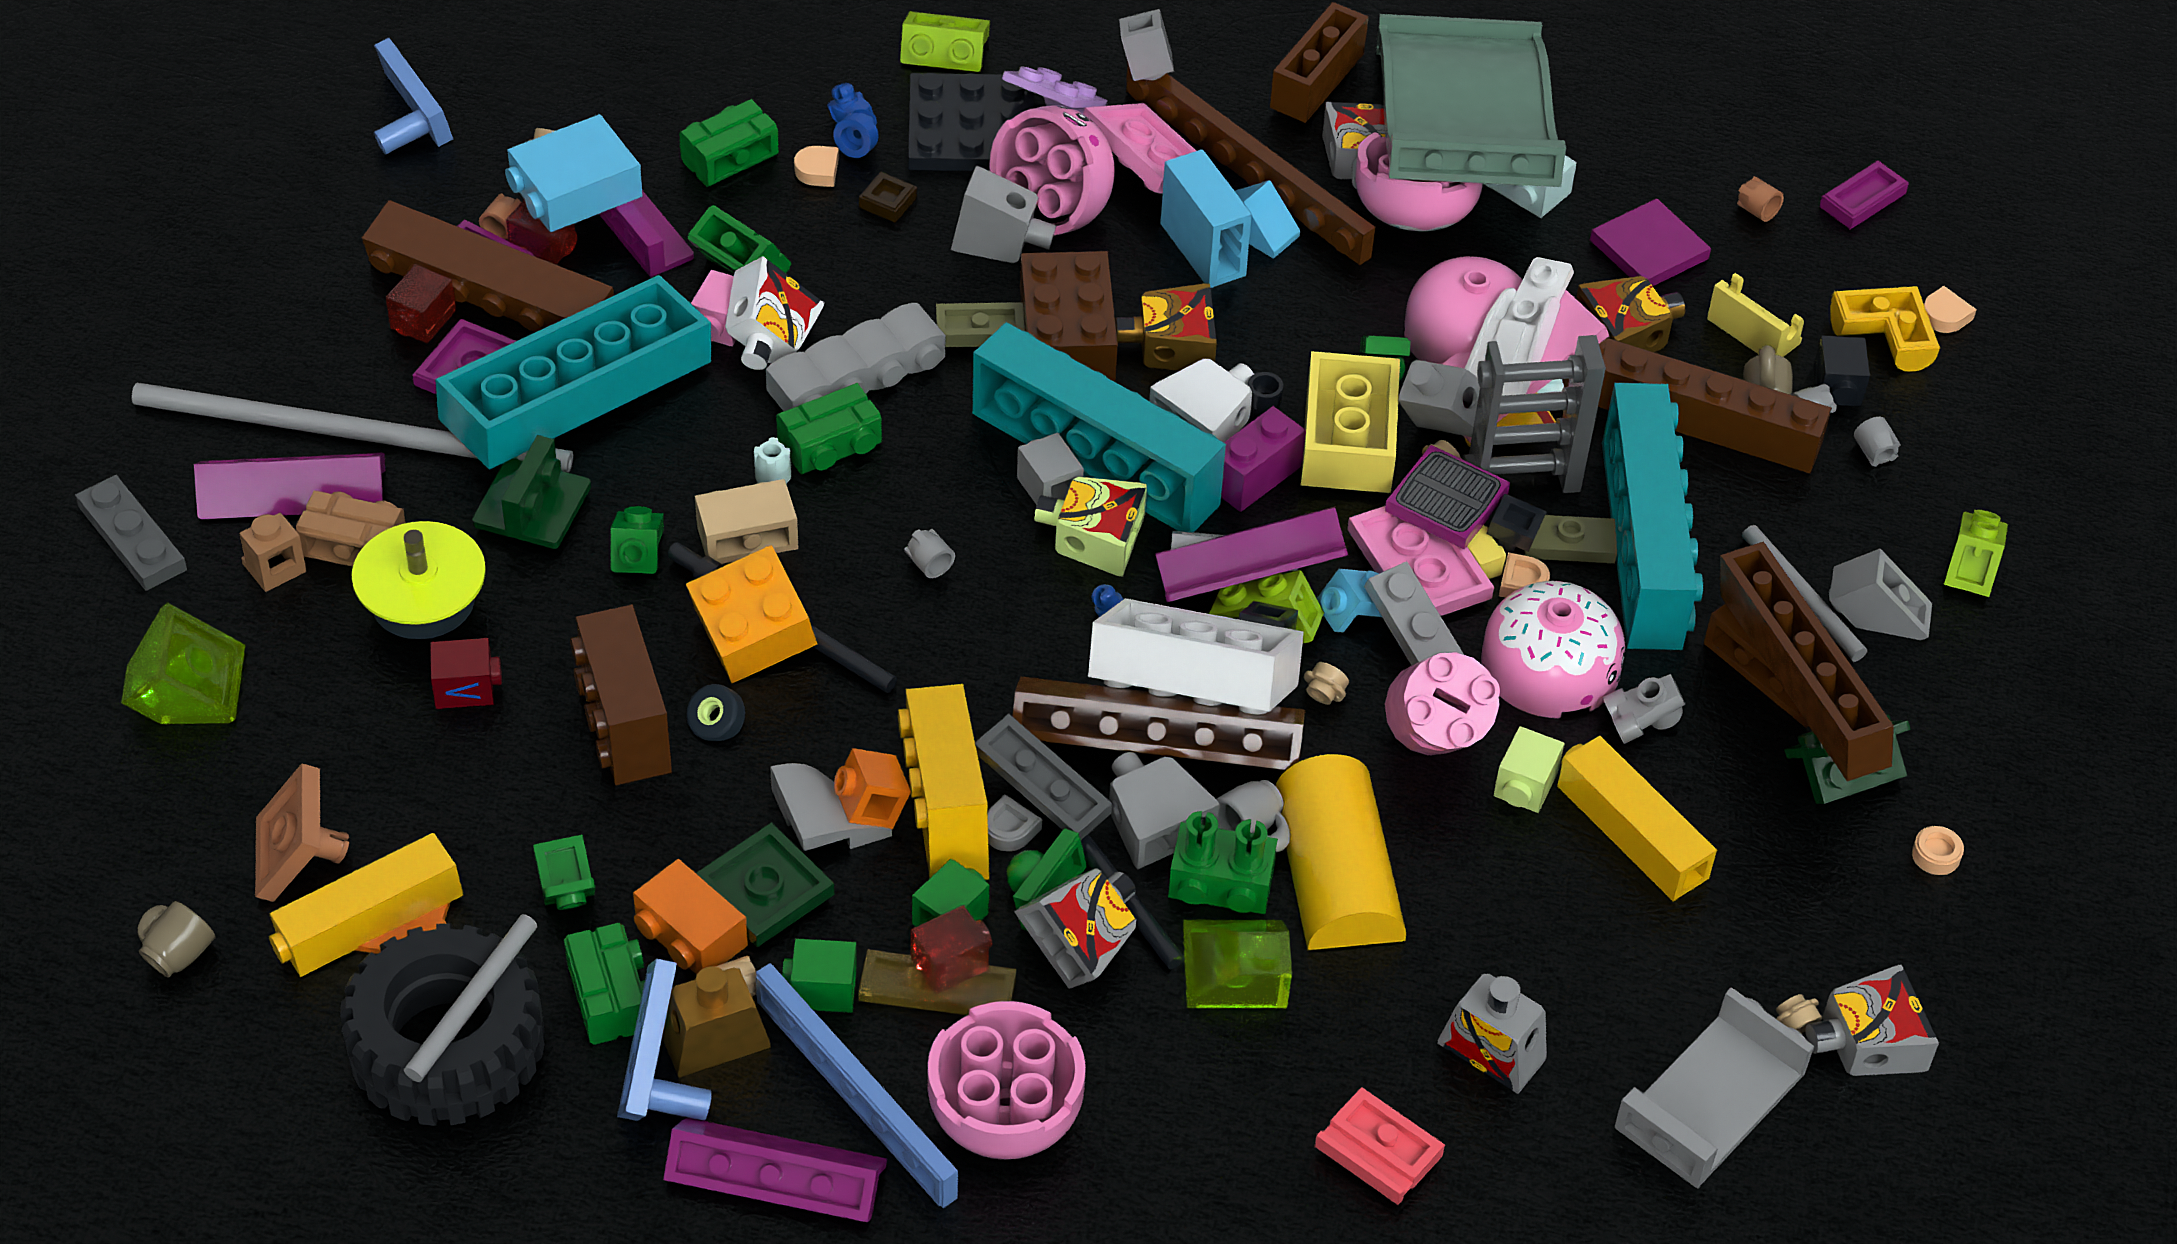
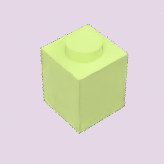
(1528, 769)

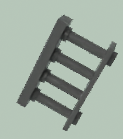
(1571, 432)

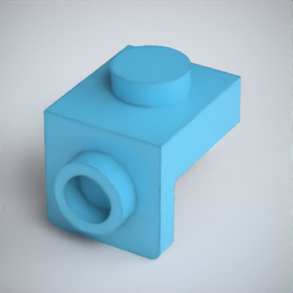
(1346, 598)

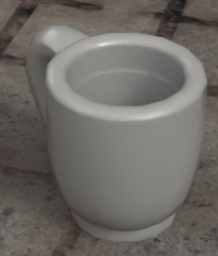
(1256, 802)

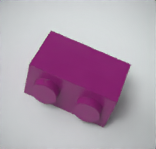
(1261, 457)

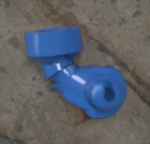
(855, 121)

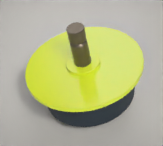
(419, 578)

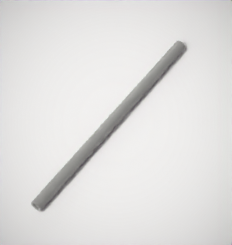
(310, 421)

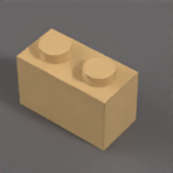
(746, 520)

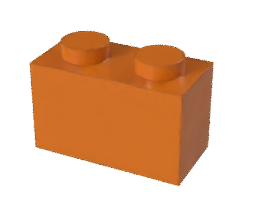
(689, 918)

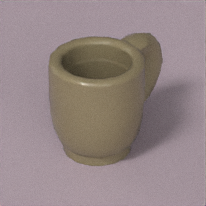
(1769, 370)
(172, 937)

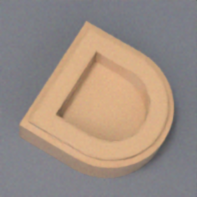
(817, 165)
(1948, 311)
(1522, 571)

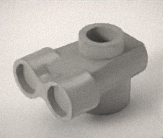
(1651, 703)

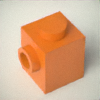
(871, 788)

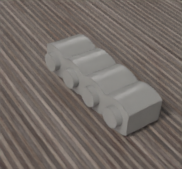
(868, 354)

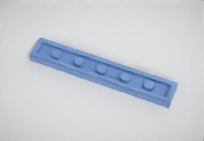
(857, 1086)

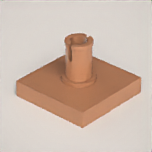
(291, 834)

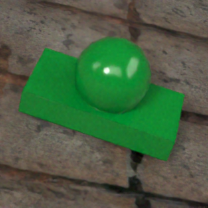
(1386, 347)
(1036, 873)

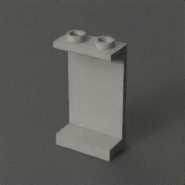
(1716, 1089)

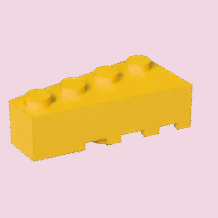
(945, 777)

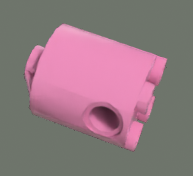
(1442, 704)

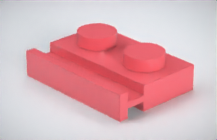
(1379, 1145)

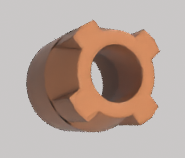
(1760, 199)
(495, 215)

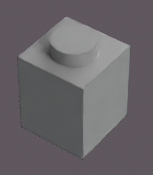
(1146, 45)
(1047, 467)

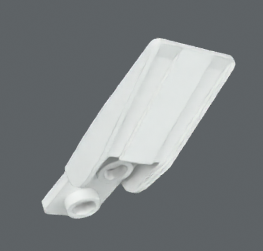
(1524, 319)

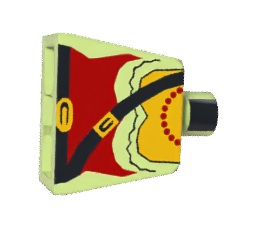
(1096, 521)

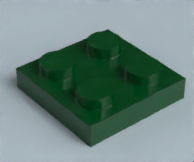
(768, 882)

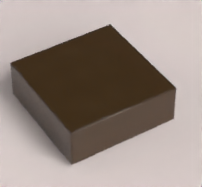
(887, 197)

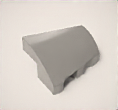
(815, 809)

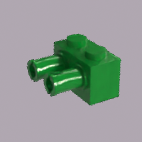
(1223, 865)

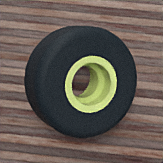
(705, 702)

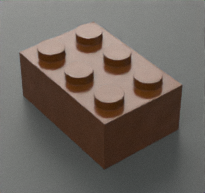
(1071, 306)
(622, 695)

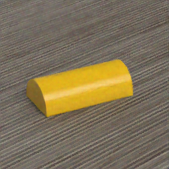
(1339, 854)

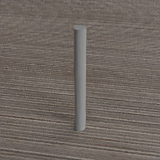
(1835, 627)
(470, 998)

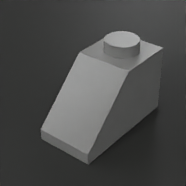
(1880, 597)

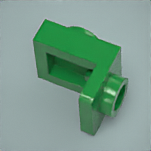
(636, 540)
(564, 872)

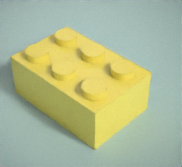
(1351, 422)

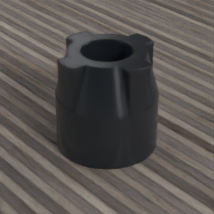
(1266, 392)

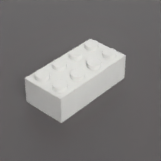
(1195, 655)

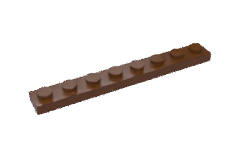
(1256, 164)

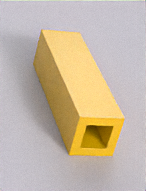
(1636, 817)
(365, 905)

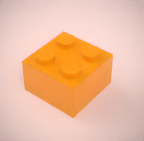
(751, 614)

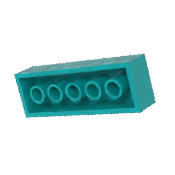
(573, 371)
(1109, 429)
(1651, 517)

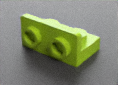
(944, 41)

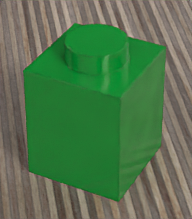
(948, 890)
(823, 973)

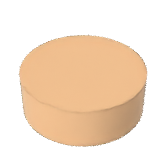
(1937, 850)

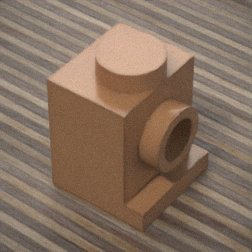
(266, 539)

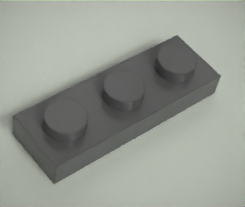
(131, 532)
(1042, 777)

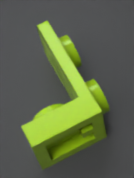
(1977, 552)
(1280, 589)

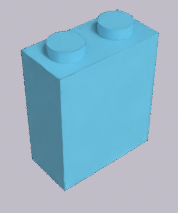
(574, 173)
(1205, 218)

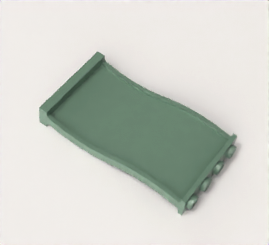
(1468, 101)

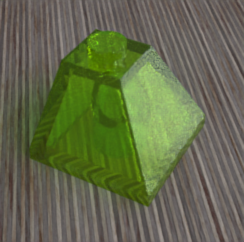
(184, 671)
(1237, 963)

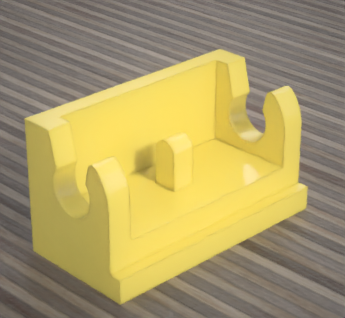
(1750, 321)

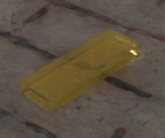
(897, 981)

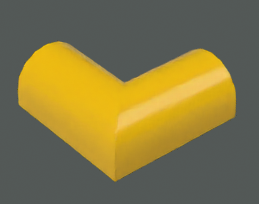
(1890, 311)

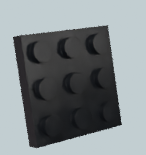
(958, 118)

